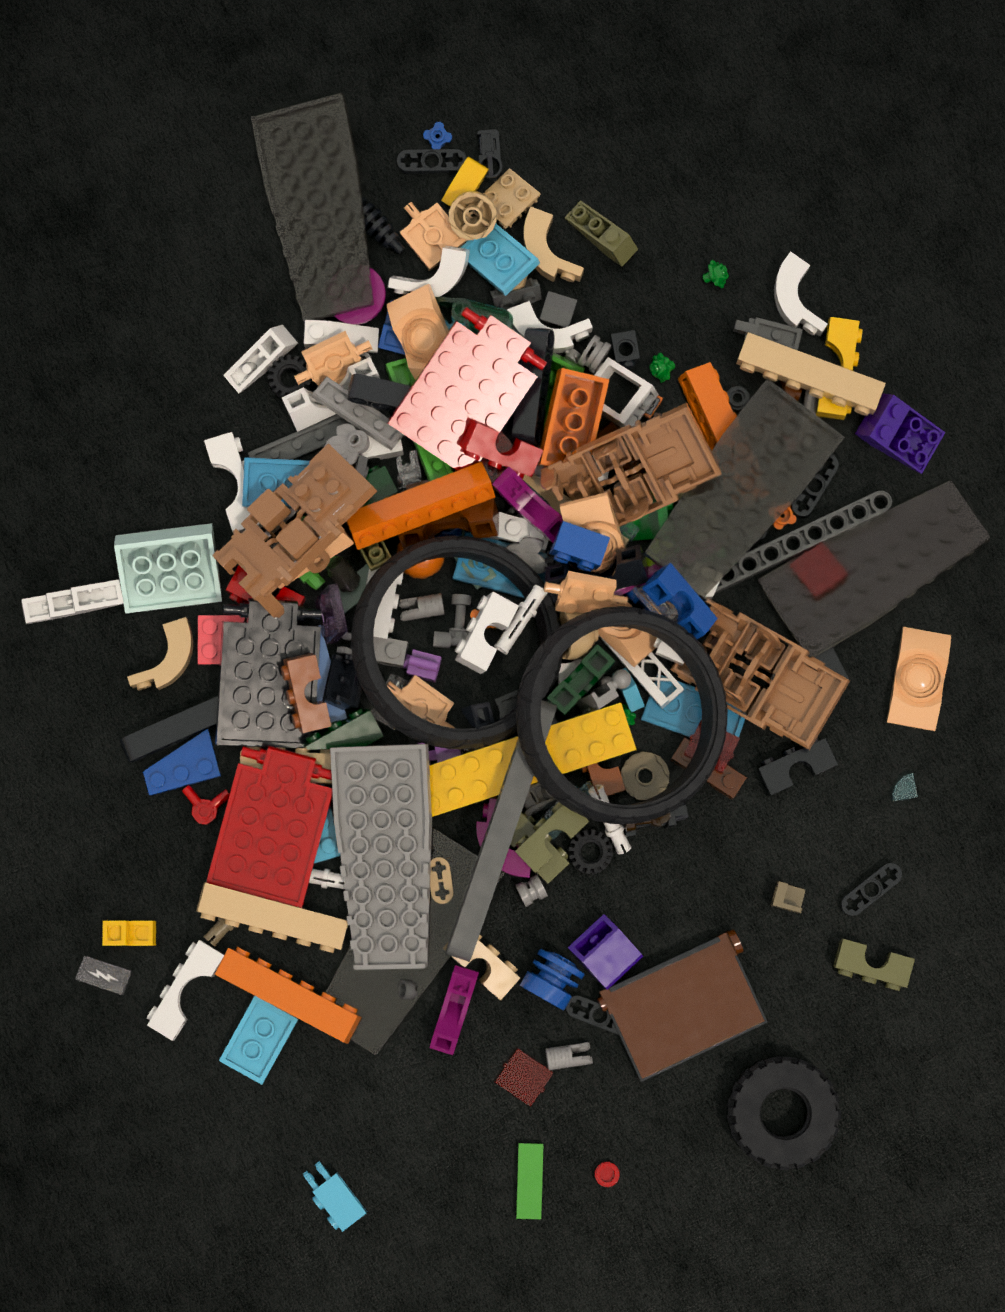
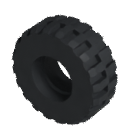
(821, 1119)

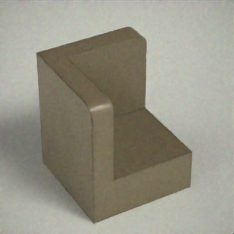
(788, 897)

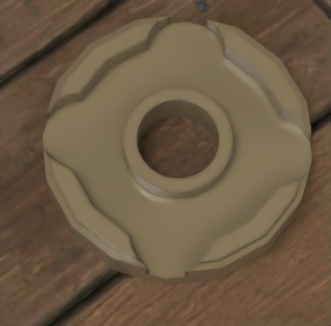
(655, 765)

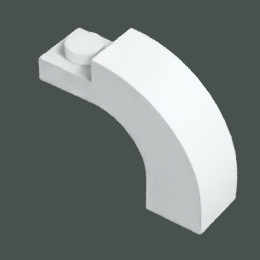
(451, 269)
(787, 297)
(525, 318)

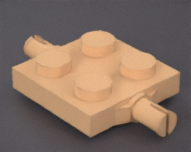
(429, 233)
(331, 359)
(584, 593)
(423, 701)

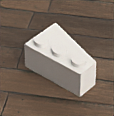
(383, 619)

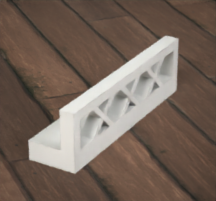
(647, 682)

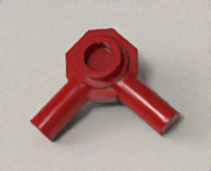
(205, 810)

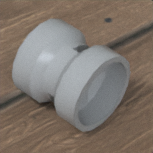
(531, 890)

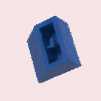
(579, 546)

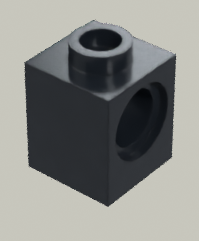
(625, 339)

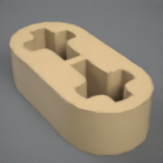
(447, 881)

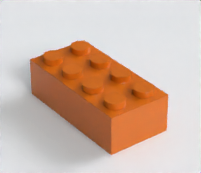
(572, 414)

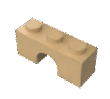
(498, 976)

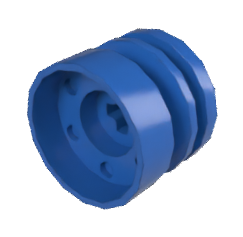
(552, 979)

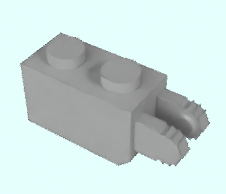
(387, 651)

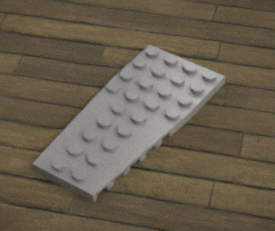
(385, 851)

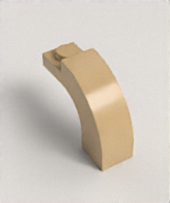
(535, 233)
(175, 662)

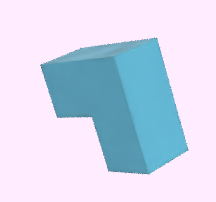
(632, 696)

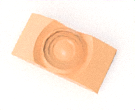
(418, 326)
(598, 516)
(629, 642)
(919, 679)

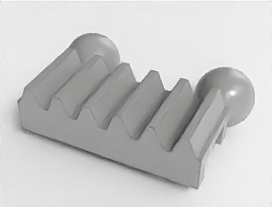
(605, 691)

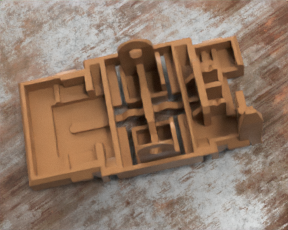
(669, 450)
(796, 696)

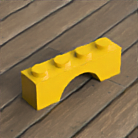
(842, 339)

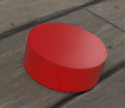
(607, 1174)

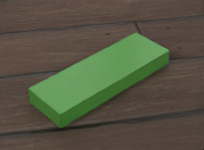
(529, 1181)

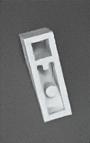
(319, 331)
(259, 357)

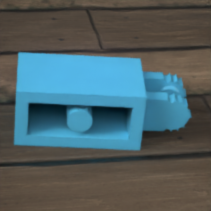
(335, 1198)

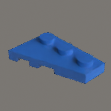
(184, 766)

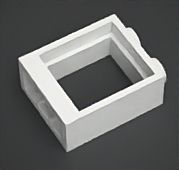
(638, 404)

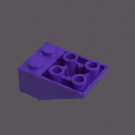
(901, 433)

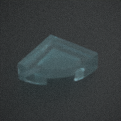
(905, 788)

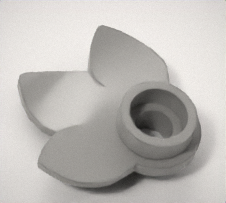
(346, 443)
(528, 551)

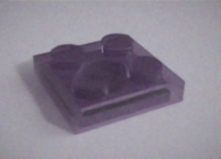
(332, 614)

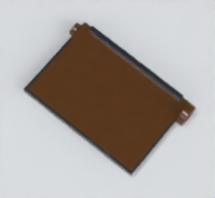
(683, 1006)

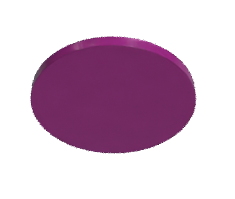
(366, 314)

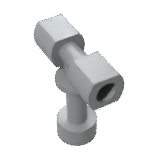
(455, 634)

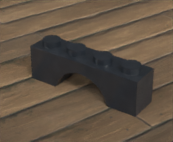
(627, 568)

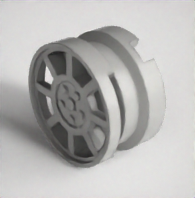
(597, 355)

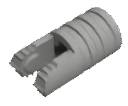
(427, 607)
(561, 1056)

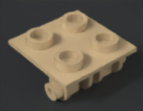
(511, 197)

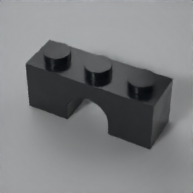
(776, 773)

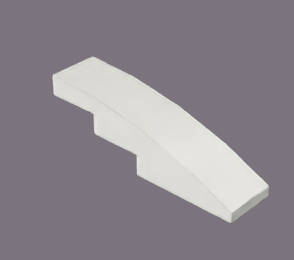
(72, 601)

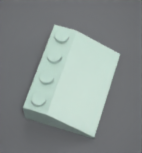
(168, 568)

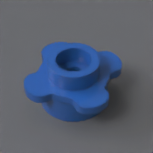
(439, 142)

